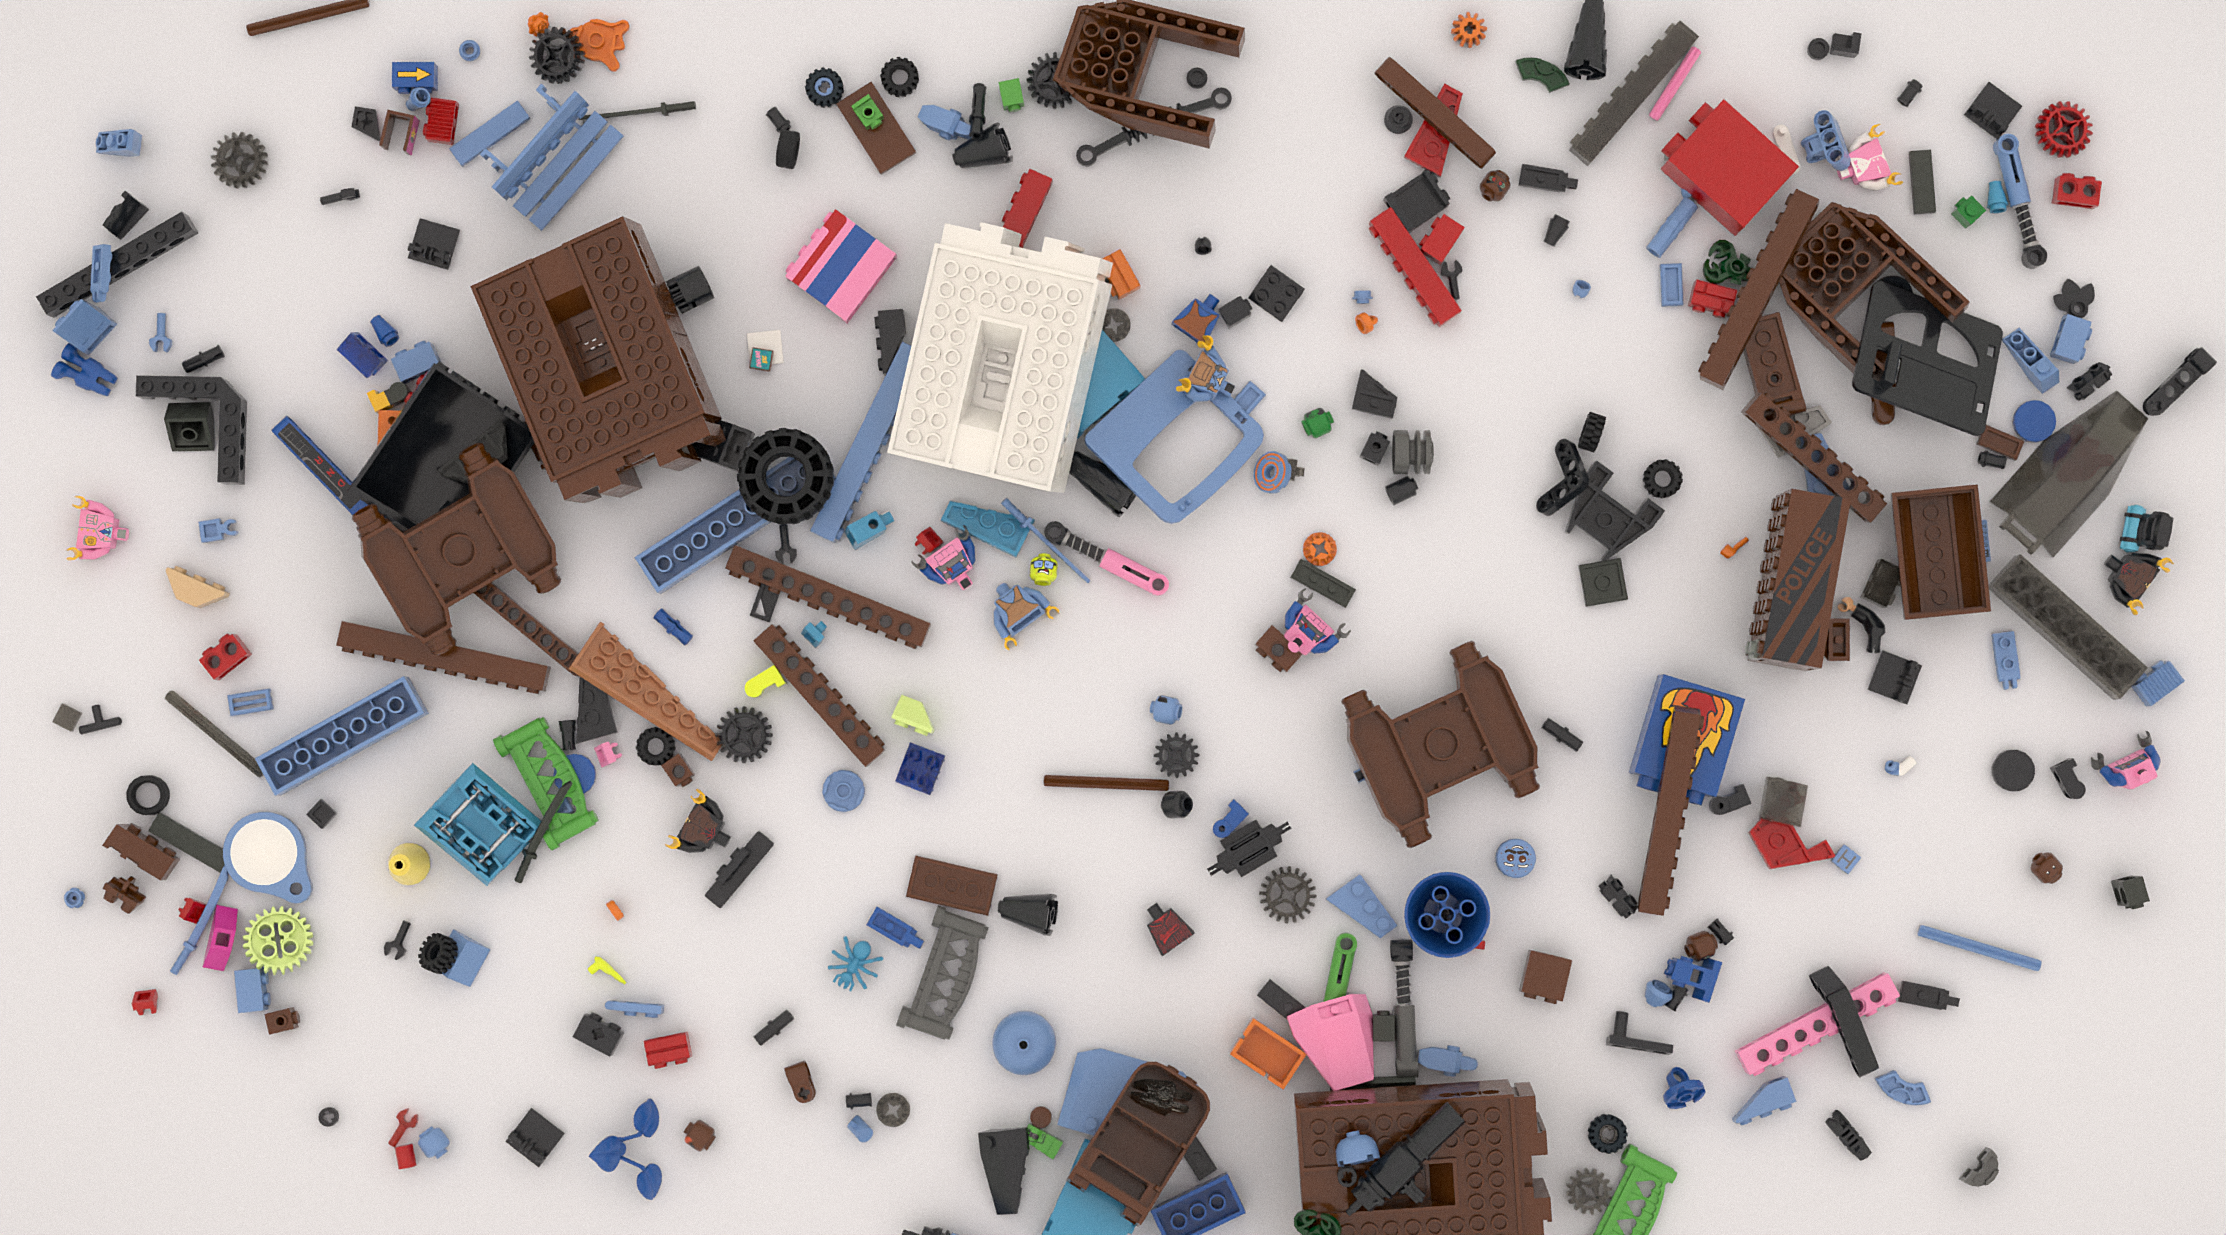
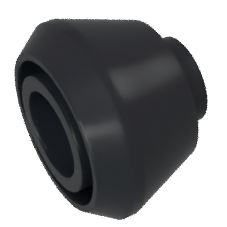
(1394, 124)

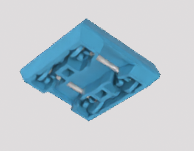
(479, 823)

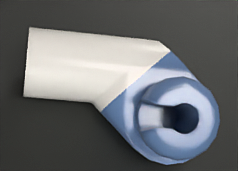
(1899, 769)

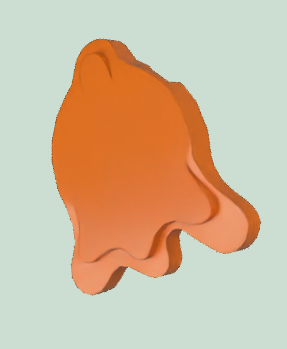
(602, 40)

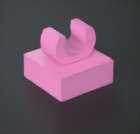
(605, 753)

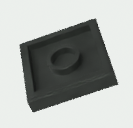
(1603, 582)

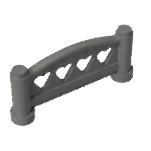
(920, 1015)

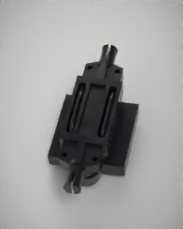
(1249, 848)

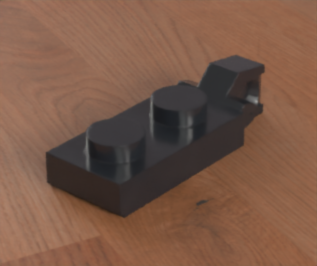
(1546, 179)
(1926, 996)

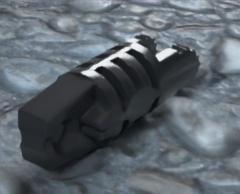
(1848, 1135)

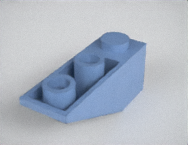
(2032, 360)
(1767, 1098)

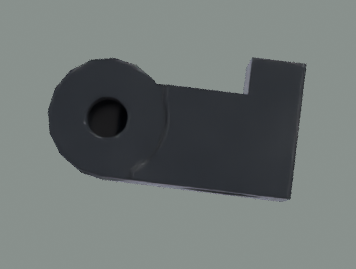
(2067, 779)
(1731, 802)

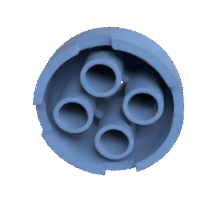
(1024, 1027)

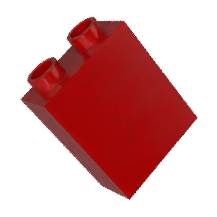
(1727, 165)

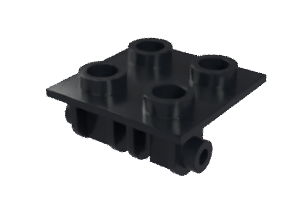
(1993, 110)
(433, 244)
(1276, 293)
(1894, 677)
(535, 1137)

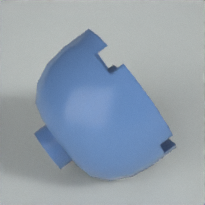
(1356, 1149)

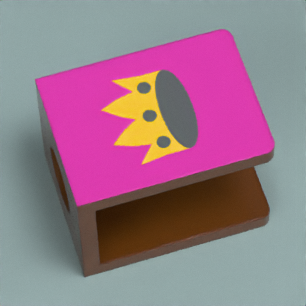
(388, 128)

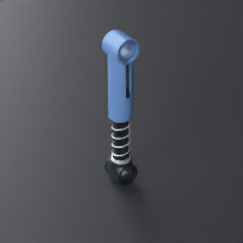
(2019, 198)

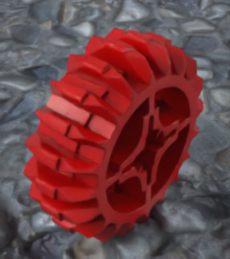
(2059, 122)

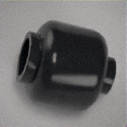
(1176, 804)

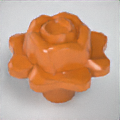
(538, 23)

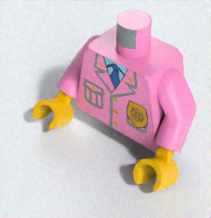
(96, 531)

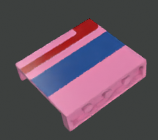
(840, 265)

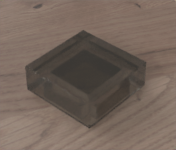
(67, 717)

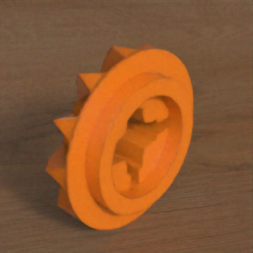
(1309, 550)

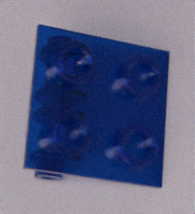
(920, 768)

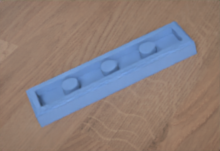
(489, 133)

